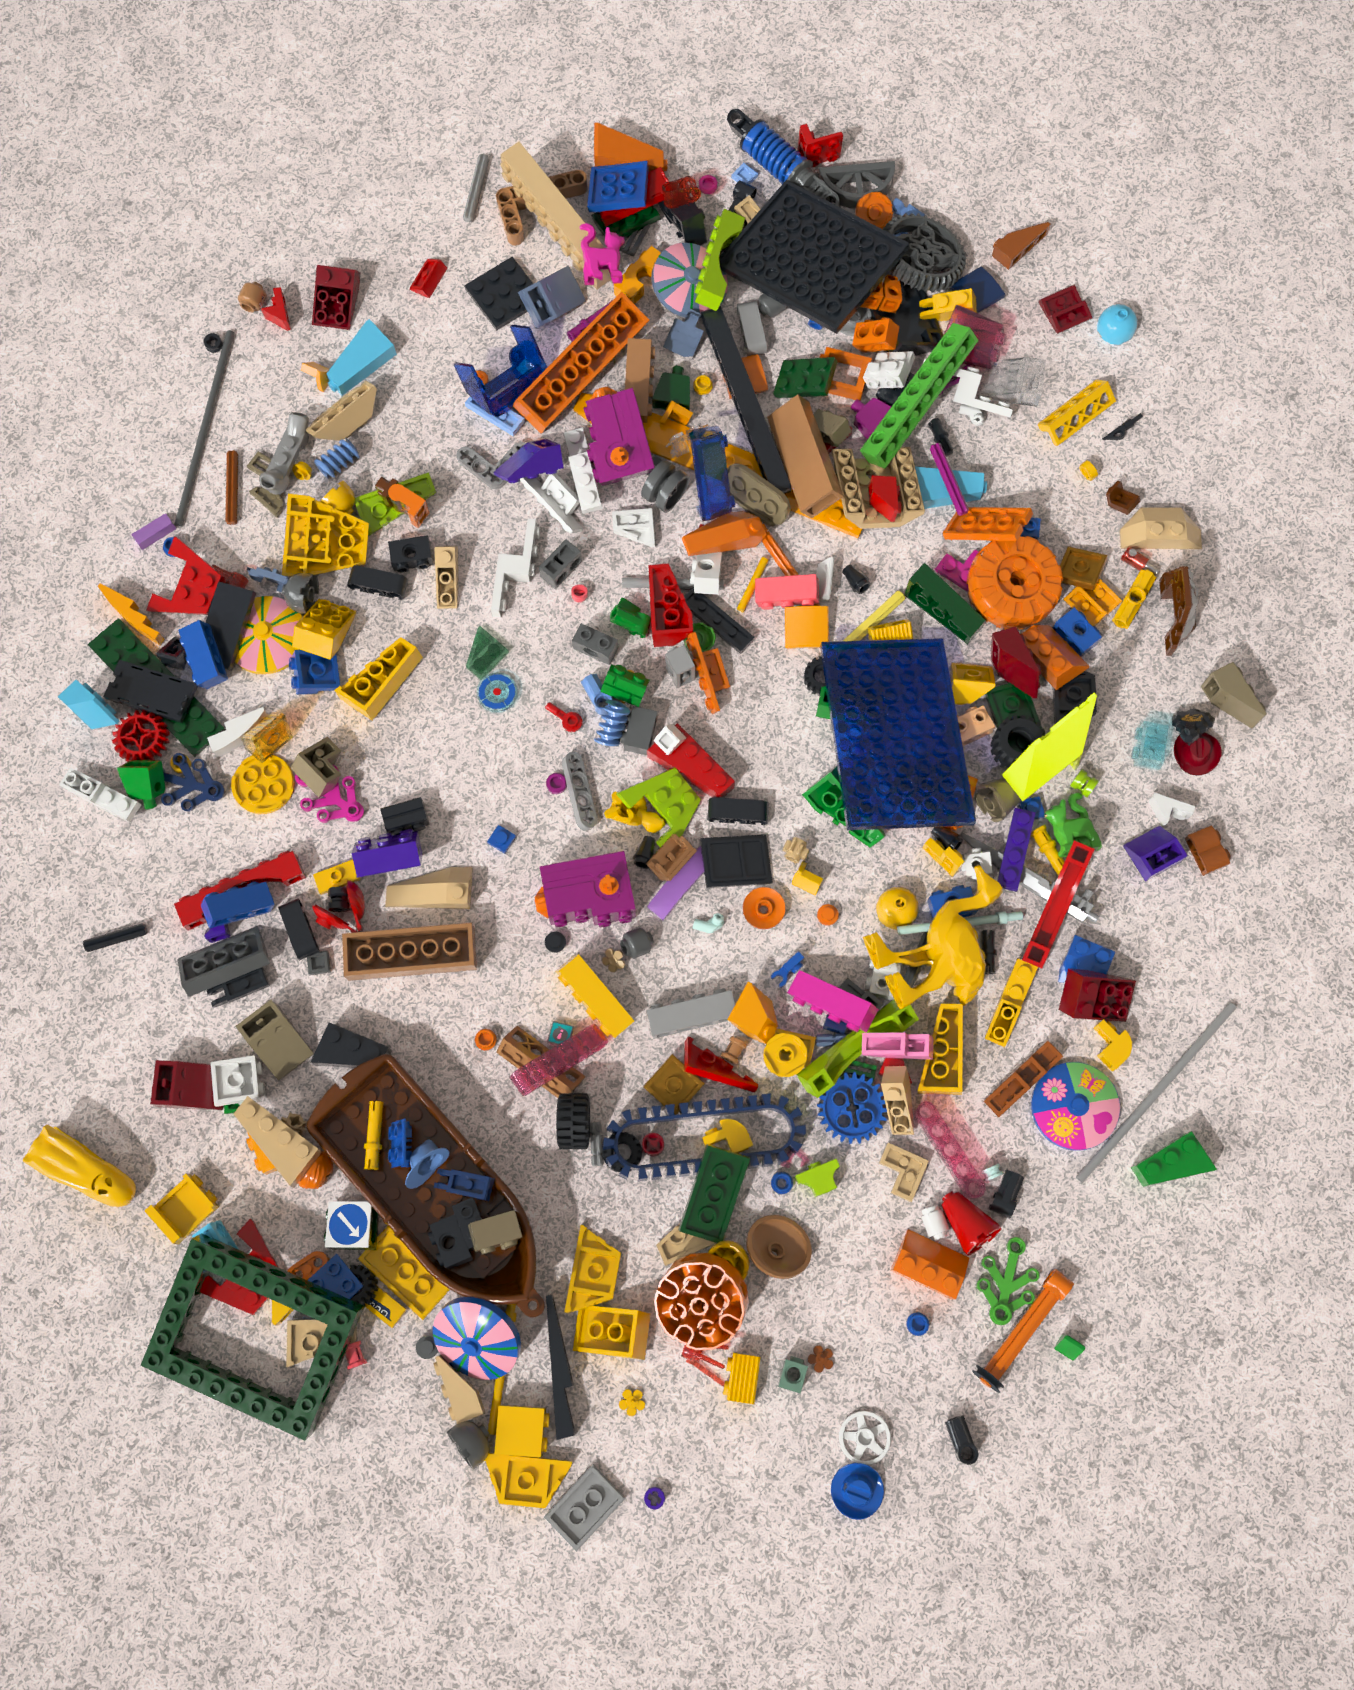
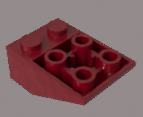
(335, 296)
(1015, 661)
(1096, 996)
(182, 1086)

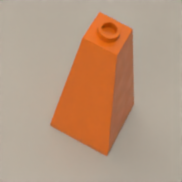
(618, 148)

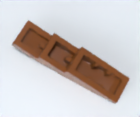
(1023, 1078)

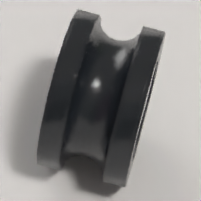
(218, 343)

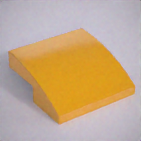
(1093, 603)
(806, 626)

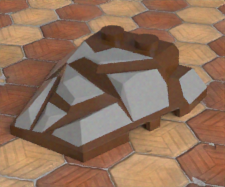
(1180, 587)

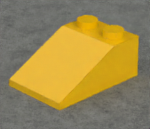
(612, 1332)

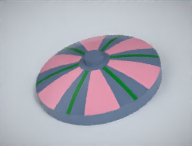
(677, 275)

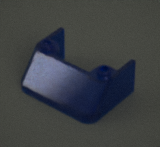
(502, 391)
(711, 472)

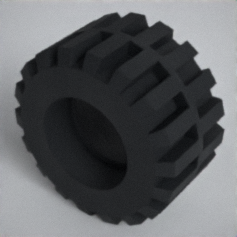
(1014, 727)
(573, 1121)

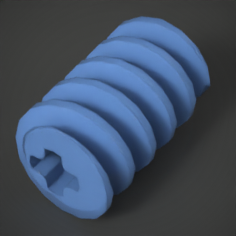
(337, 458)
(614, 724)

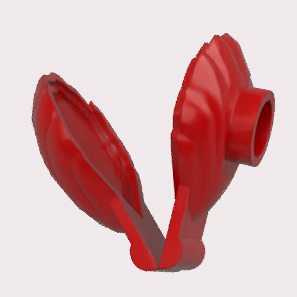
(357, 904)

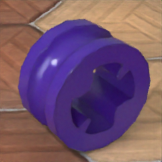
(648, 1501)

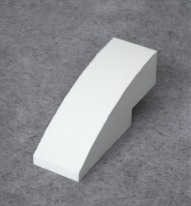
(236, 728)

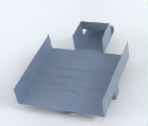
(684, 336)
(273, 576)

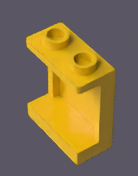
(183, 1208)

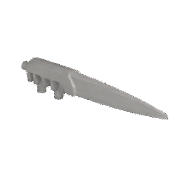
(1040, 886)

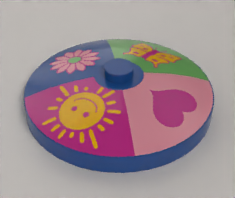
(1075, 1106)

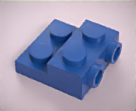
(313, 673)

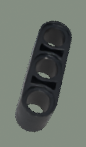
(377, 581)
(738, 810)
(298, 929)

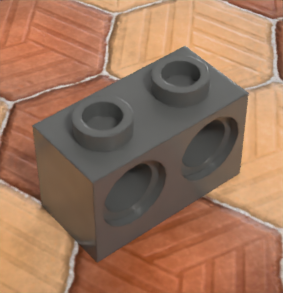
(560, 564)

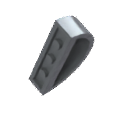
(858, 173)

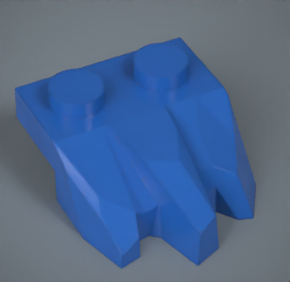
(1085, 956)

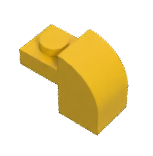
(1118, 1046)
(734, 1133)

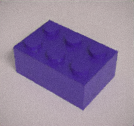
(387, 853)

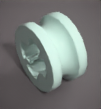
(992, 1172)

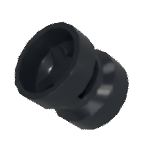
(338, 899)

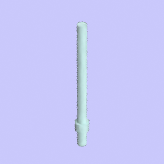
(999, 918)

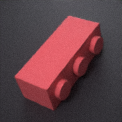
(787, 591)

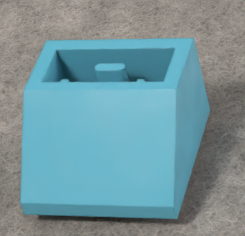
(88, 705)

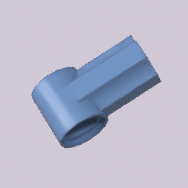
(592, 686)

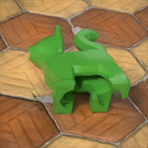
(1075, 829)

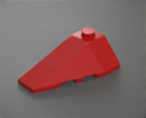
(669, 611)

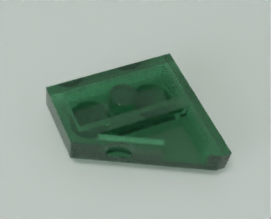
(484, 654)

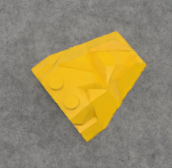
(321, 538)

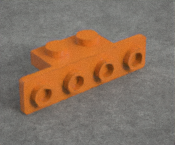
(711, 671)

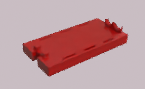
(656, 179)

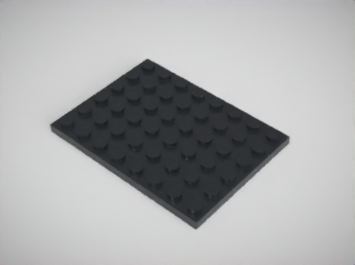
(812, 256)

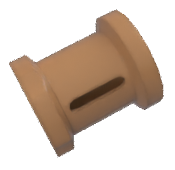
(733, 1050)

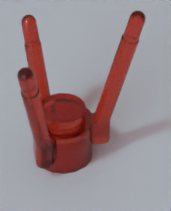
(692, 1355)

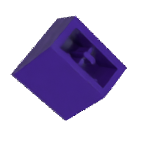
(1155, 852)

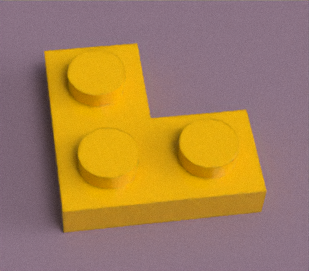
(949, 859)

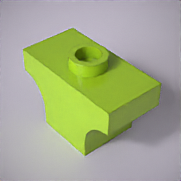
(819, 1177)

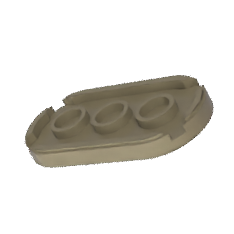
(758, 495)

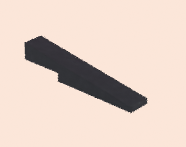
(560, 1373)

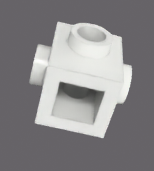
(983, 857)

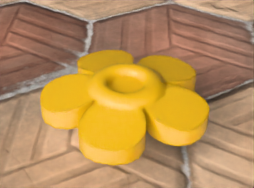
(632, 1401)

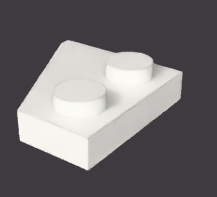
(635, 525)

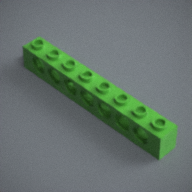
(919, 395)

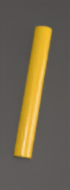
(751, 586)

